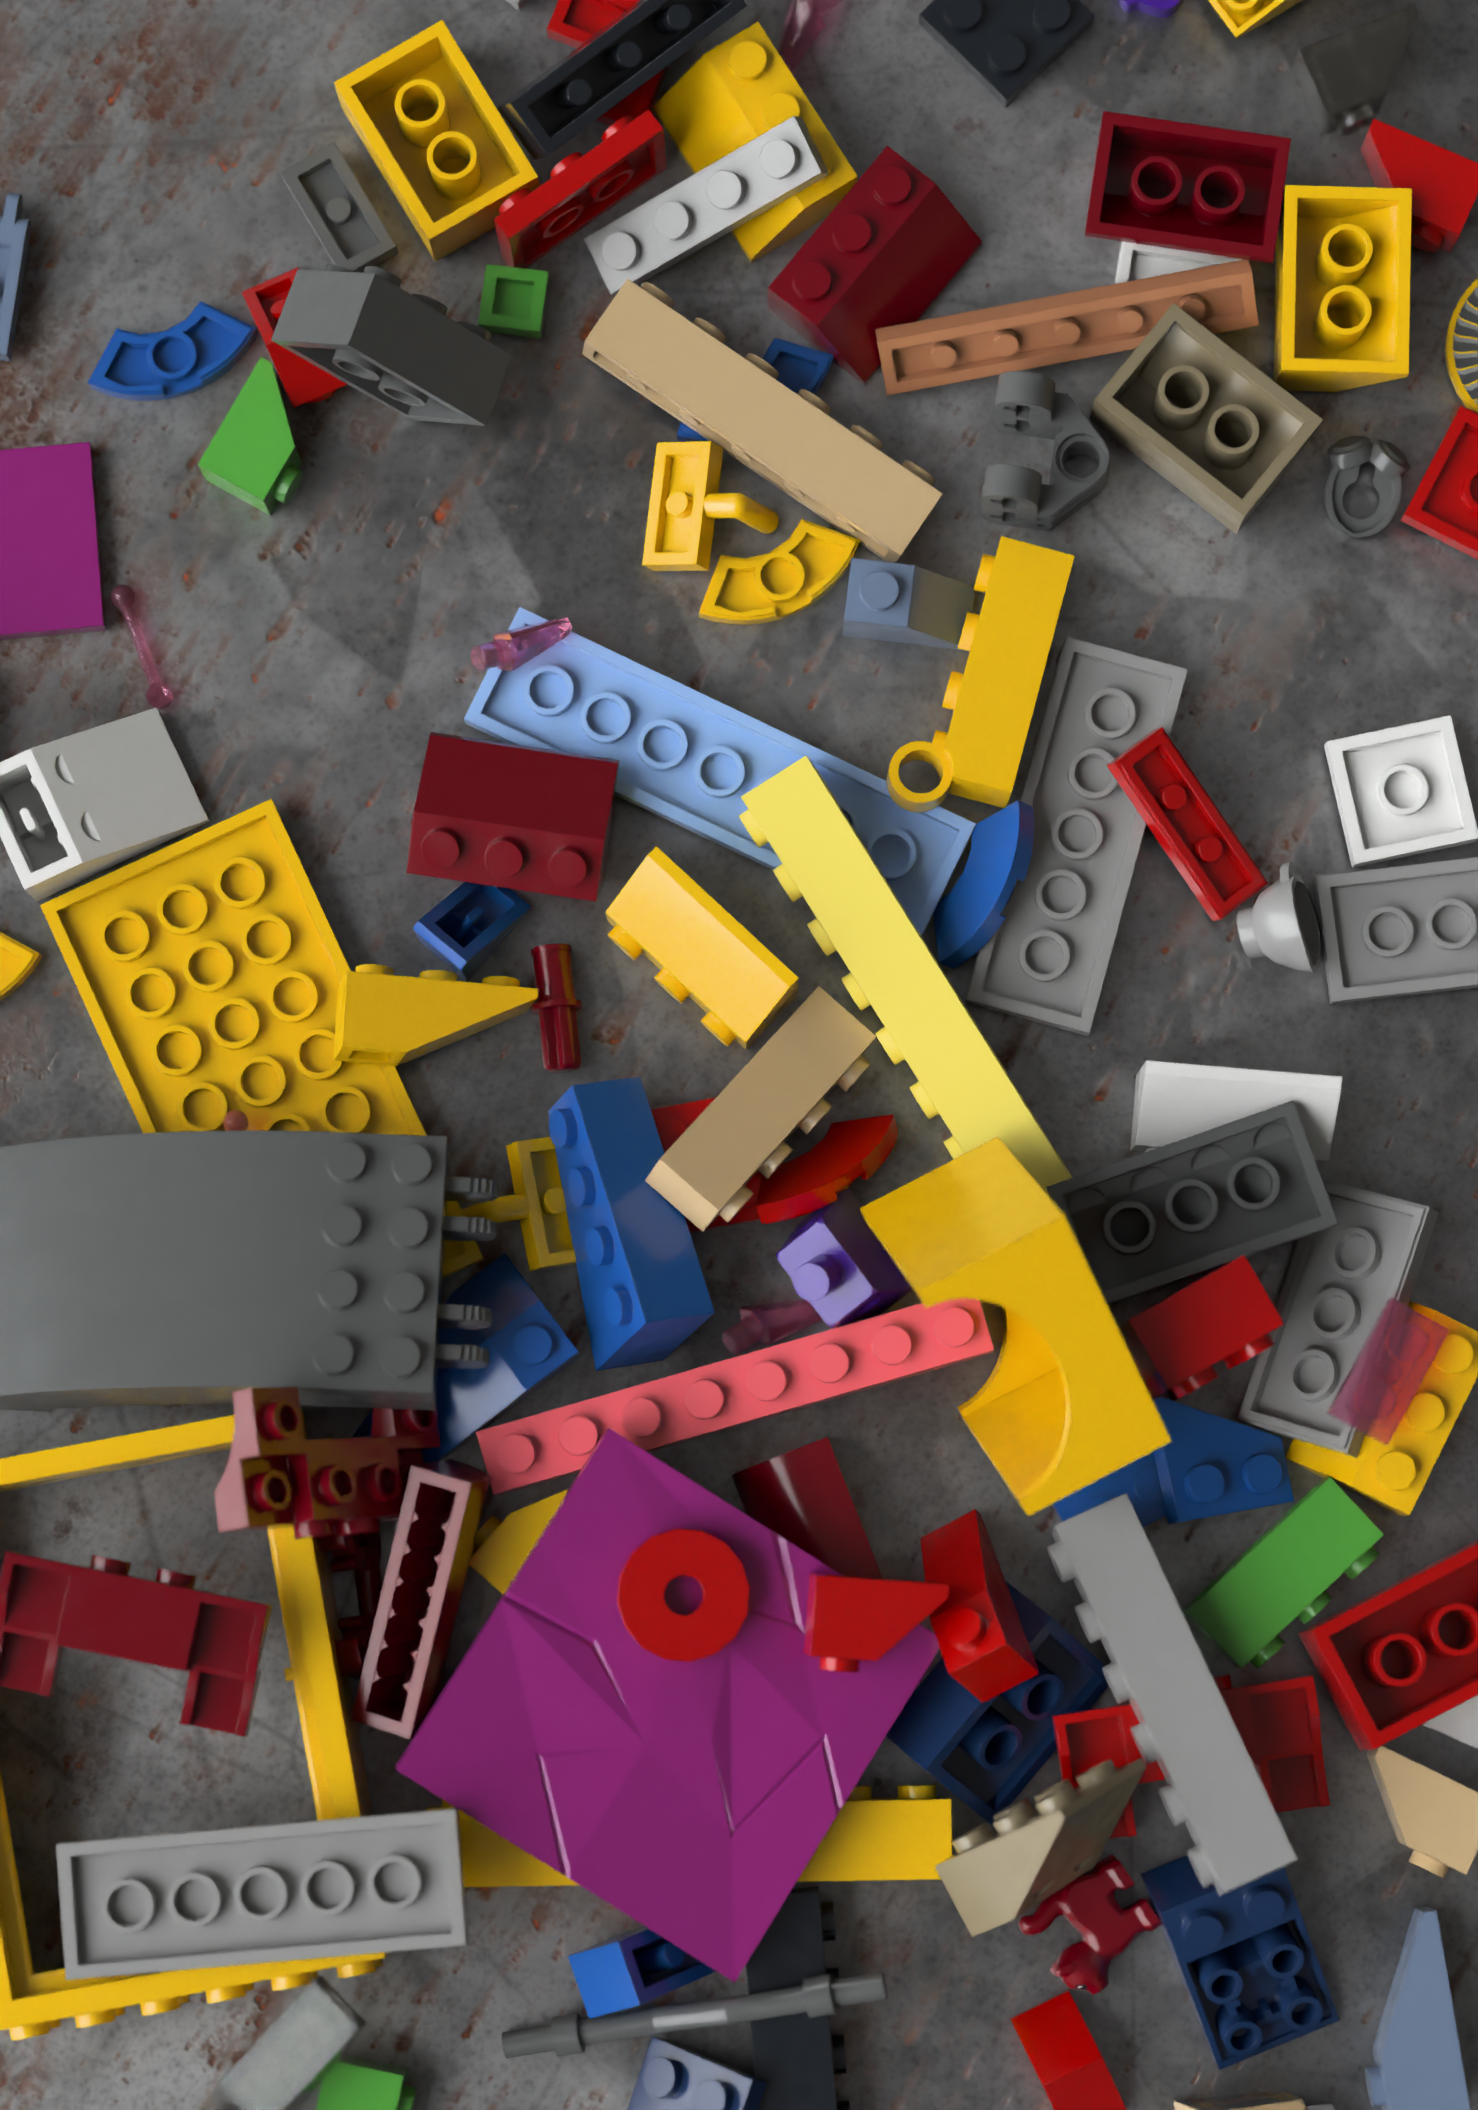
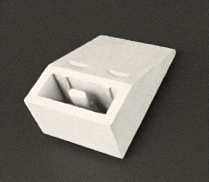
(93, 802)

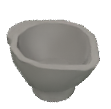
(1283, 924)

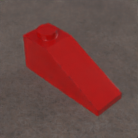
(978, 1621)

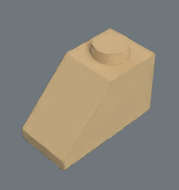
(1427, 1812)

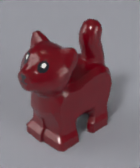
(1095, 1914)

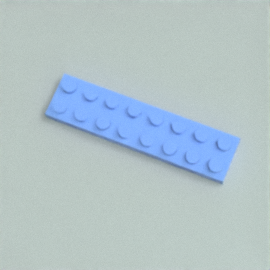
(698, 757)

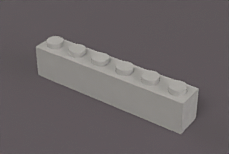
(1172, 1696)

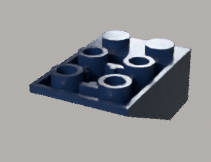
(1241, 1960)

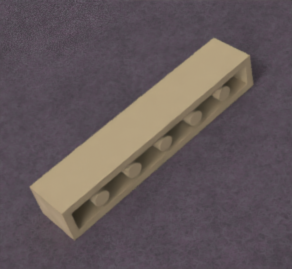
(761, 420)

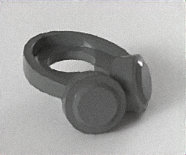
(1346, 459)

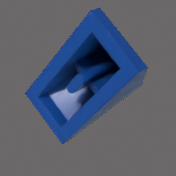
(470, 925)

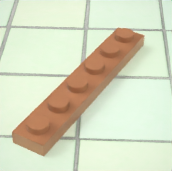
(1061, 327)

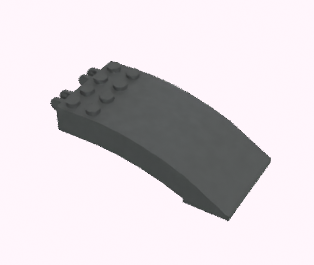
(231, 1268)

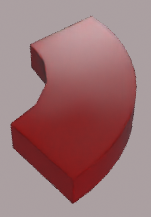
(828, 1168)

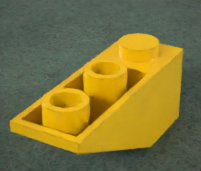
(405, 1017)

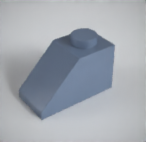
(905, 604)

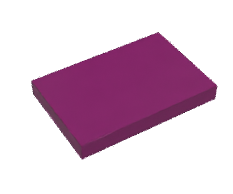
(49, 542)

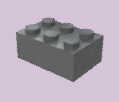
(392, 345)

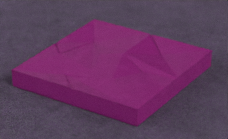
(649, 1776)

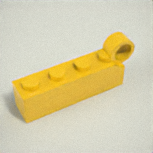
(999, 683)

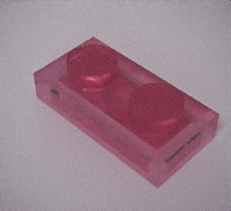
(1387, 1371)

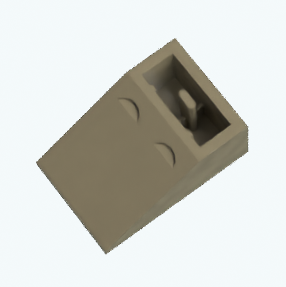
(1036, 1847)

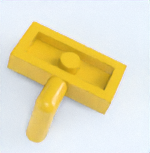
(686, 506)
(536, 1203)

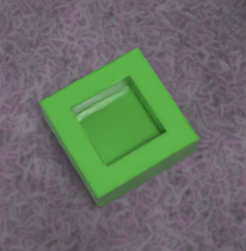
(514, 301)

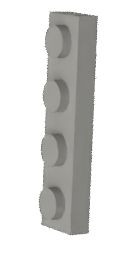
(707, 205)

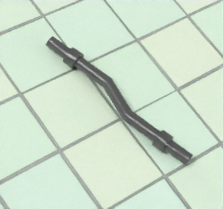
(816, 1996)

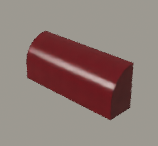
(810, 1506)
(420, 1596)

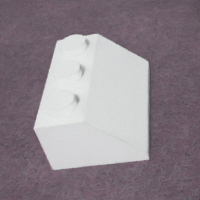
(1190, 1099)

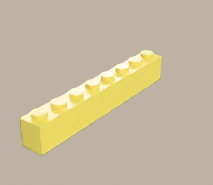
(893, 970)

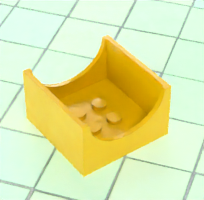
(1064, 1387)

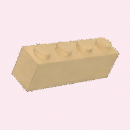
(761, 1109)

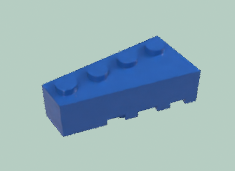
(628, 1241)

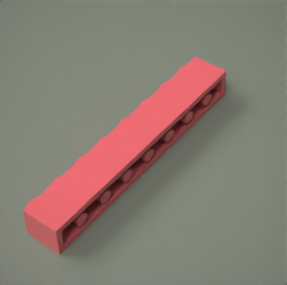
(737, 1391)

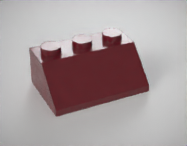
(1187, 187)
(873, 264)
(513, 816)

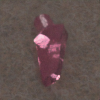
(802, 28)
(520, 645)
(768, 1323)

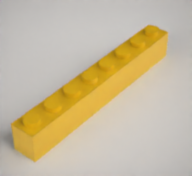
(865, 1843)

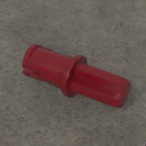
(556, 1007)

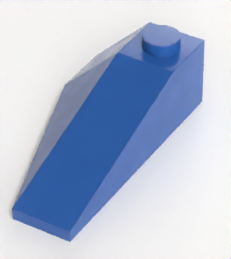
(523, 1355)

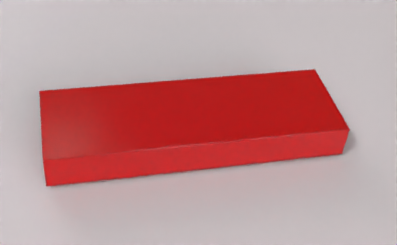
(1187, 824)

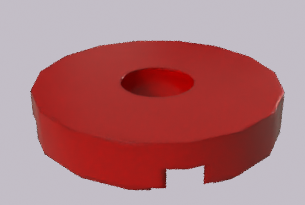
(722, 1601)

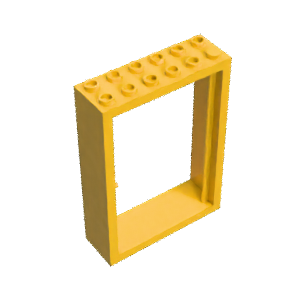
(332, 1744)

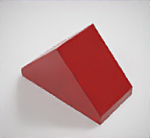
(1066, 2056)

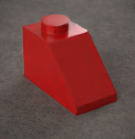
(1440, 181)
(299, 377)
(863, 1616)

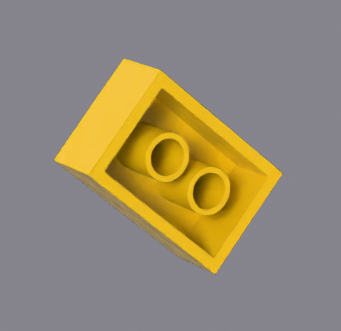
(436, 138)

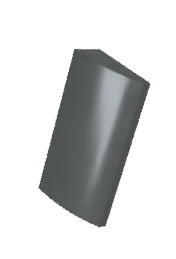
(1196, 1203)

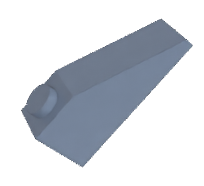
(1418, 2036)

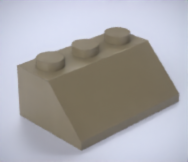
(1204, 418)

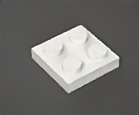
(1401, 791)

